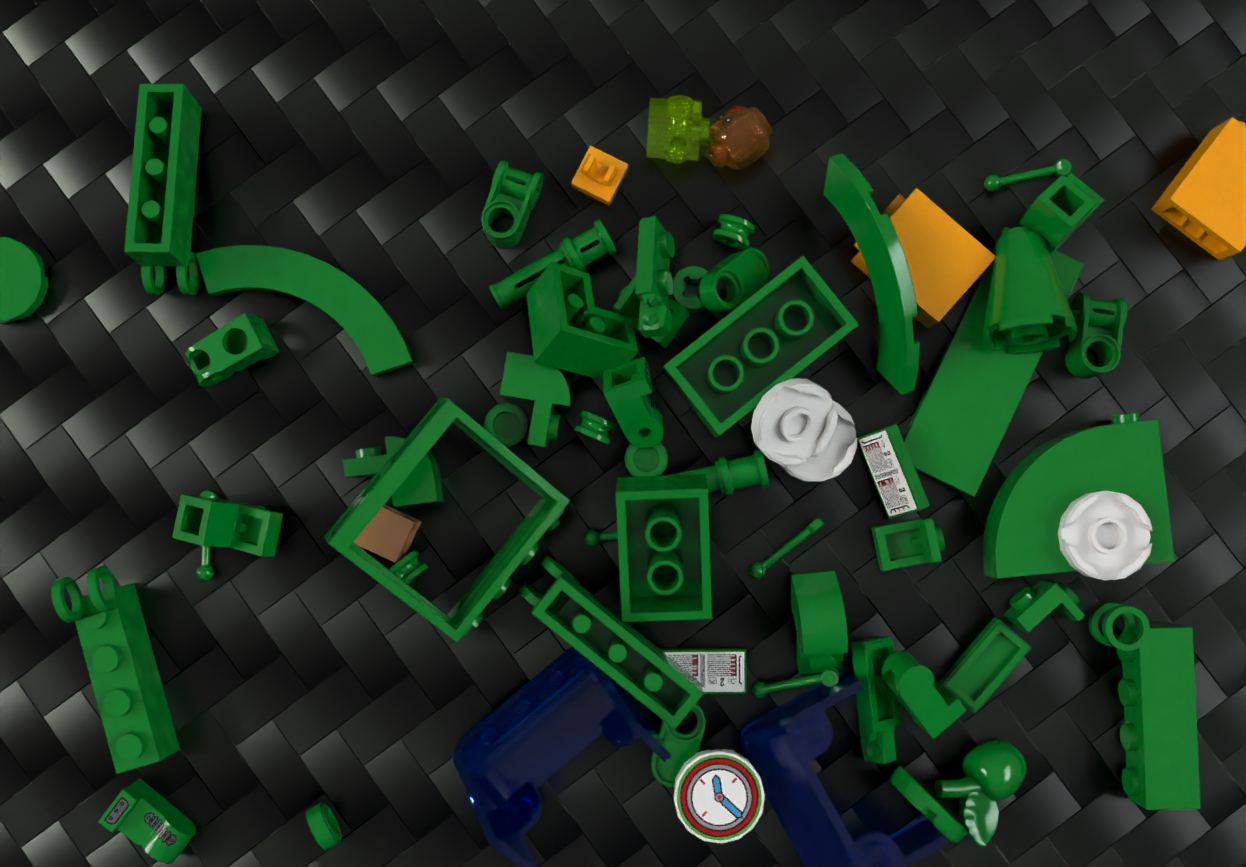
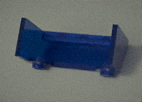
(535, 737)
(780, 751)

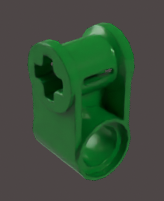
(511, 196)
(1099, 328)

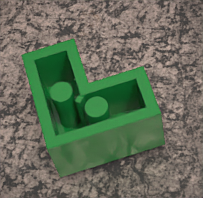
(571, 330)

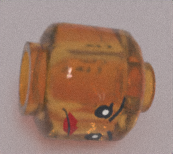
(739, 137)

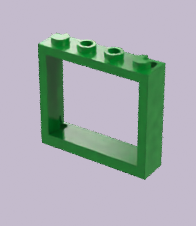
(495, 577)

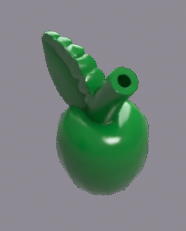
(991, 774)

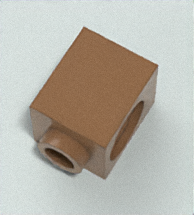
(389, 534)

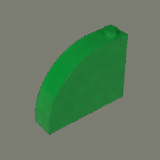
(1030, 502)

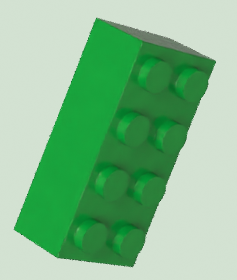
(759, 346)

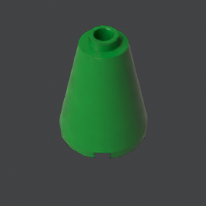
(1026, 297)

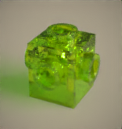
(676, 129)

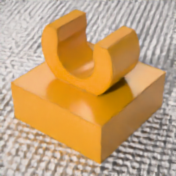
(599, 175)

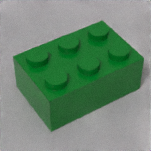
(664, 548)

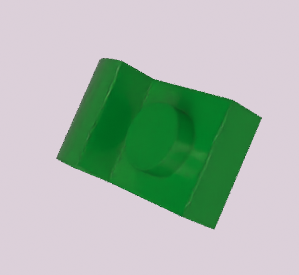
(1061, 210)
(539, 385)
(420, 486)
(227, 525)
(818, 621)

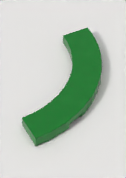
(887, 270)
(316, 282)

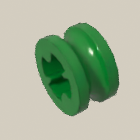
(733, 231)
(595, 427)
(409, 567)

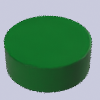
(507, 424)
(646, 461)
(324, 825)

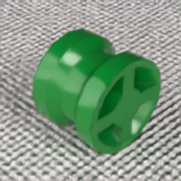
(686, 293)

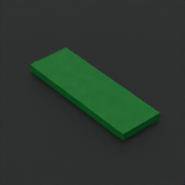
(973, 393)

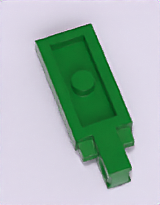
(653, 277)
(875, 703)

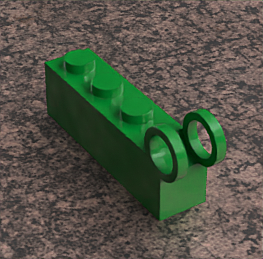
(164, 186)
(613, 645)
(120, 668)
(1157, 708)

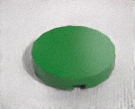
(21, 280)
(928, 805)

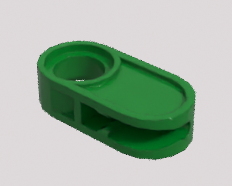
(741, 274)
(681, 747)

